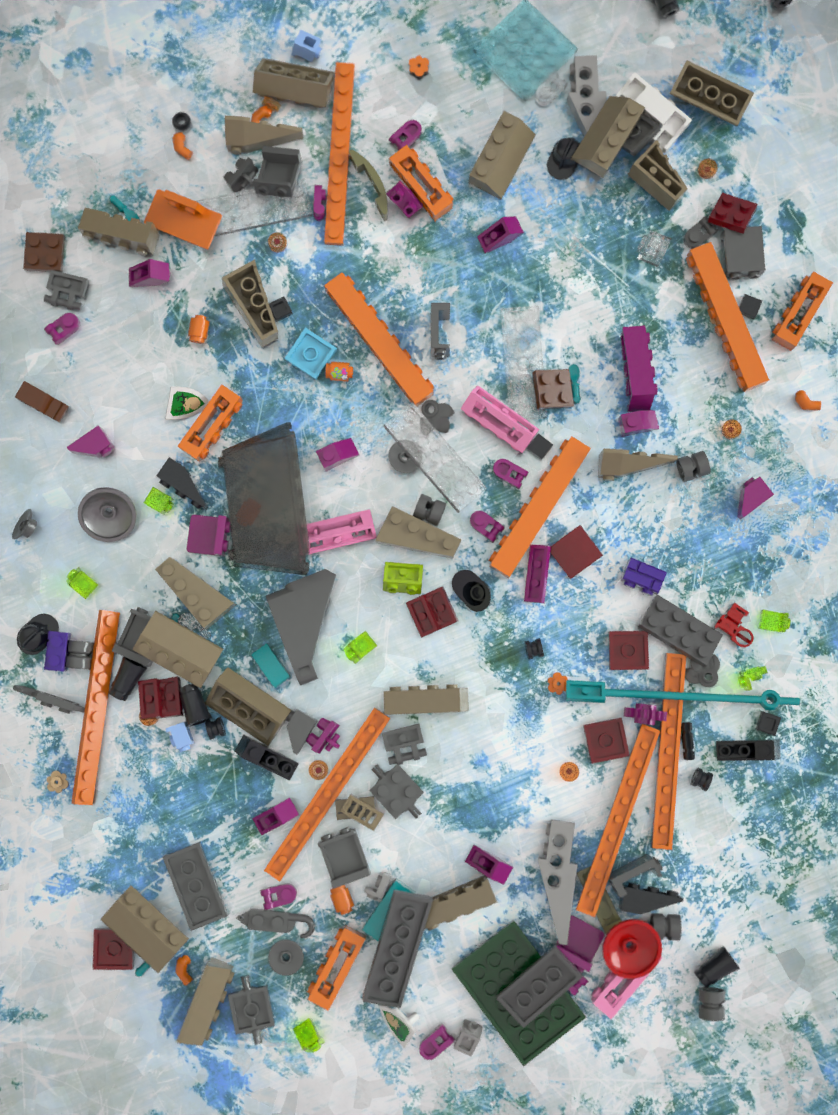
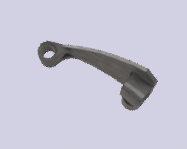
(299, 617)

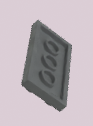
(680, 630)
(195, 886)
(539, 986)

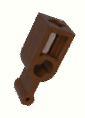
(41, 401)

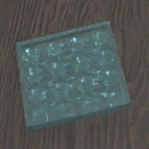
(525, 49)

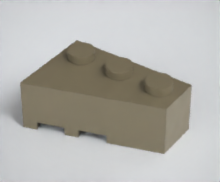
(657, 177)

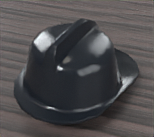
(559, 162)
(471, 590)
(34, 635)

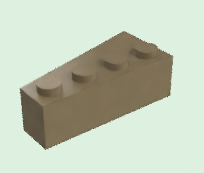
(119, 231)
(250, 299)
(411, 533)
(198, 596)
(426, 701)
(460, 901)

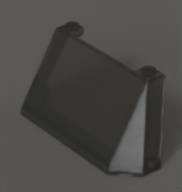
(266, 503)

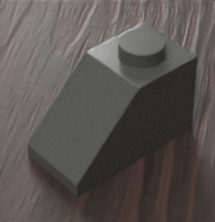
(299, 728)

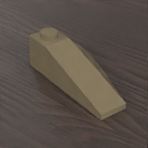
(249, 136)
(619, 463)

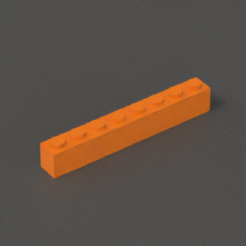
(728, 317)
(379, 340)
(540, 506)

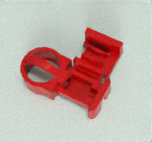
(731, 622)

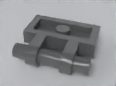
(66, 284)
(403, 738)

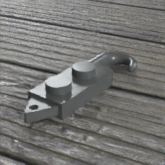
(48, 699)
(275, 921)

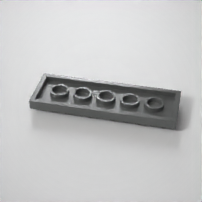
(397, 948)

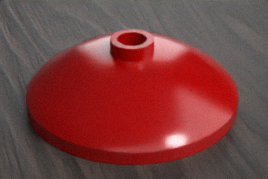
(640, 956)

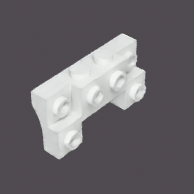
(658, 109)

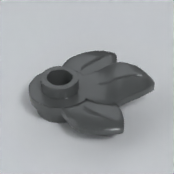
(439, 417)
(697, 673)

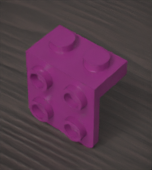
(208, 535)
(581, 943)

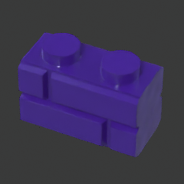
(643, 576)
(56, 651)

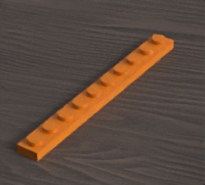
(339, 154)
(95, 708)
(668, 754)
(327, 794)
(617, 820)

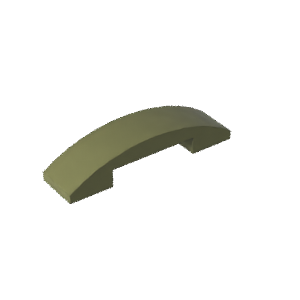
(362, 164)
(606, 911)

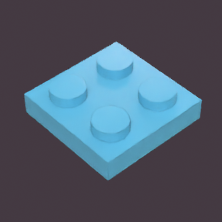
(310, 354)

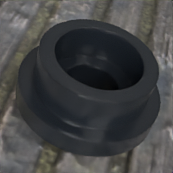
(177, 118)

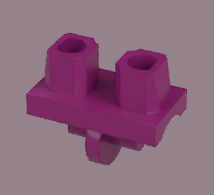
(404, 199)
(319, 743)

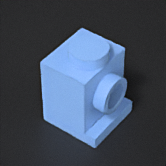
(306, 46)
(181, 736)

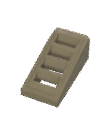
(351, 798)

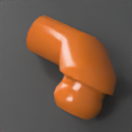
(262, 112)
(178, 142)
(805, 403)
(181, 969)

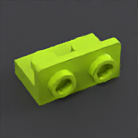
(402, 578)

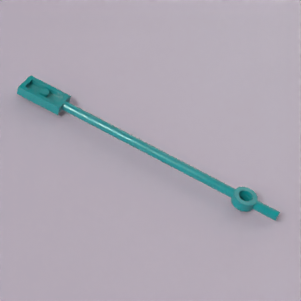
(596, 693)

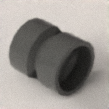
(691, 466)
(436, 509)
(79, 654)
(667, 926)
(711, 1006)

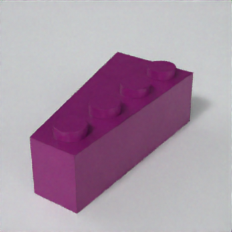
(638, 368)

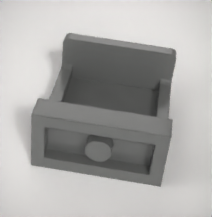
(278, 172)
(744, 253)
(439, 311)
(130, 635)
(344, 857)
(632, 870)

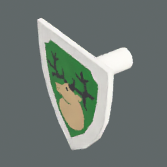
(184, 403)
(399, 1024)

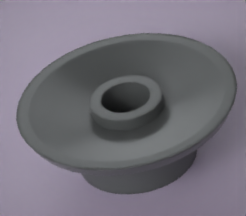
(398, 463)
(24, 526)
(281, 965)

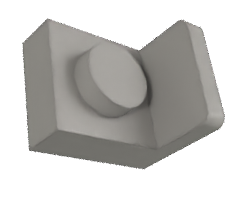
(381, 883)
(468, 1037)

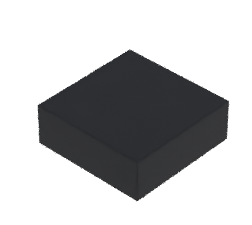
(750, 306)
(280, 309)
(539, 446)
(768, 723)

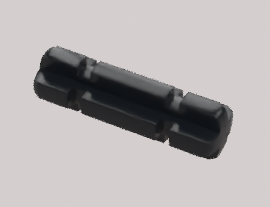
(687, 741)

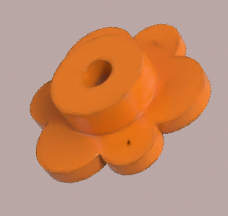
(418, 61)
(553, 687)

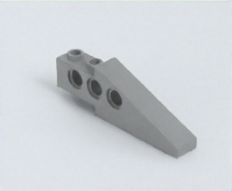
(594, 103)
(559, 896)

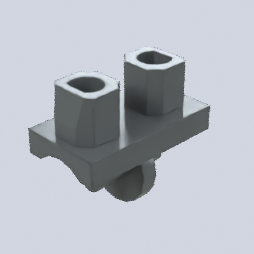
(243, 175)

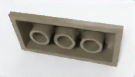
(293, 82)
(711, 93)
(608, 134)
(501, 155)
(177, 649)
(247, 706)
(144, 929)
(205, 1003)

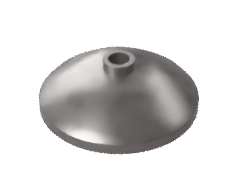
(103, 524)

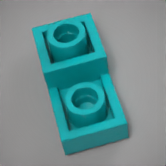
(270, 665)

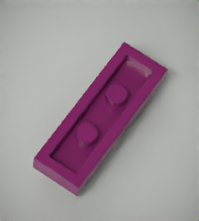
(537, 573)

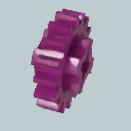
(645, 714)

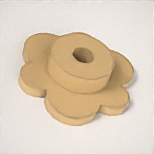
(62, 782)

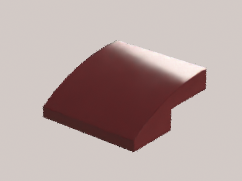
(575, 552)
(432, 611)
(160, 698)

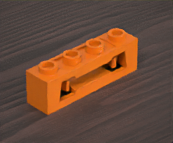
(405, 159)
(816, 284)
(213, 434)
(321, 996)

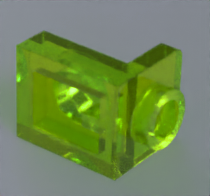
(159, 501)
(81, 582)
(774, 621)
(359, 647)
(753, 673)
(308, 1036)

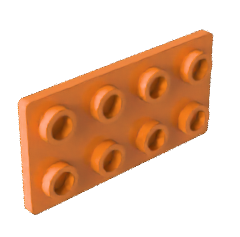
(183, 218)

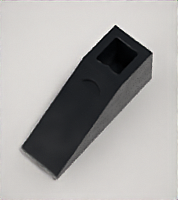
(179, 478)
(748, 750)
(266, 757)
(645, 900)

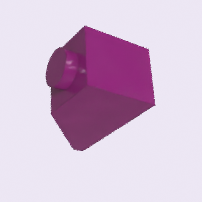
(500, 233)
(149, 273)
(638, 422)
(93, 444)
(337, 453)
(752, 496)
(275, 816)
(489, 864)

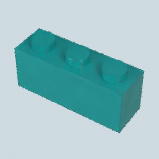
(376, 921)

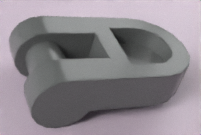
(695, 238)

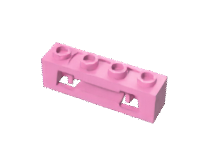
(499, 419)
(338, 531)
(608, 1004)

